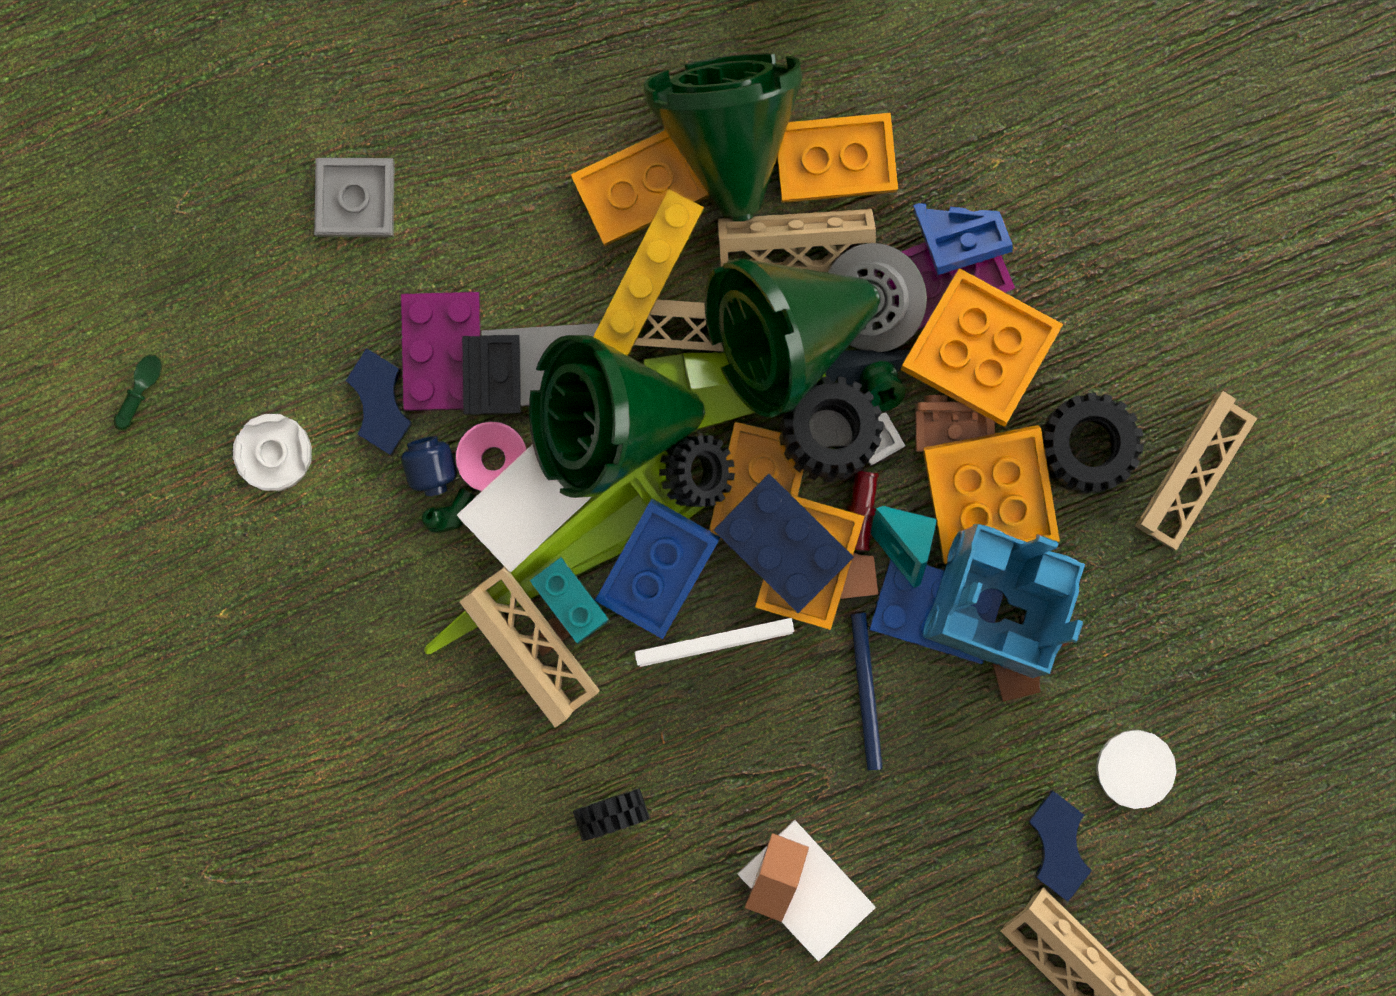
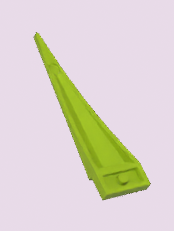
(583, 541)

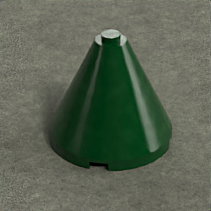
(728, 122)
(782, 327)
(603, 415)

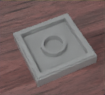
(354, 197)

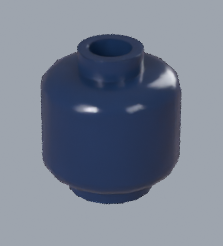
(428, 465)

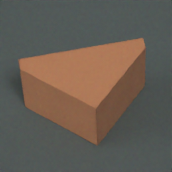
(777, 877)

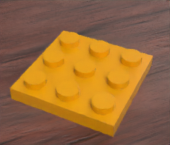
(981, 347)
(992, 483)

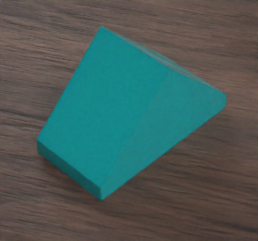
(905, 540)

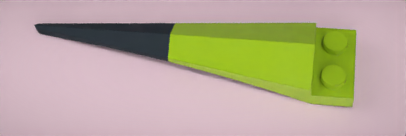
(704, 376)

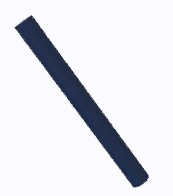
(866, 691)

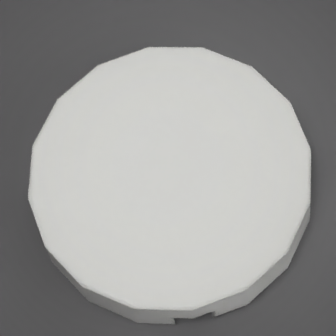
(272, 452)
(1136, 769)

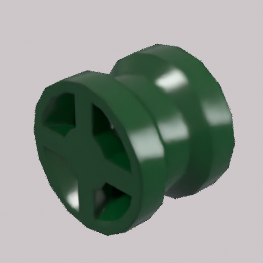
(884, 384)

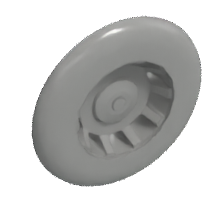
(909, 289)

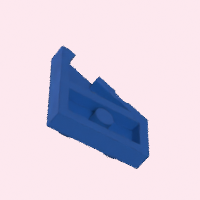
(962, 236)

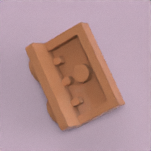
(947, 422)

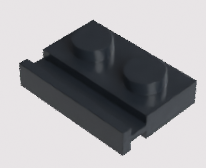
(491, 375)

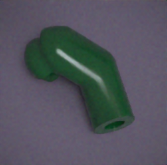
(446, 518)

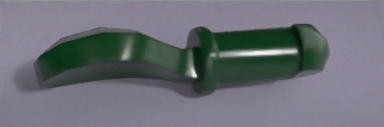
(145, 375)

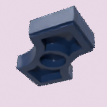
(382, 418)
(1061, 863)

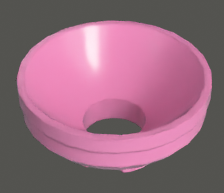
(476, 442)

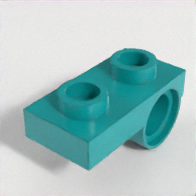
(569, 600)

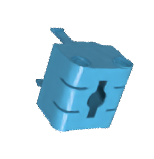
(1029, 578)

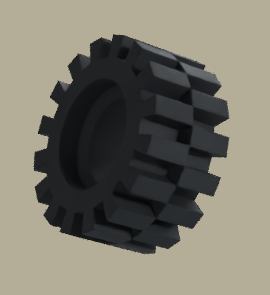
(714, 471)
(611, 814)

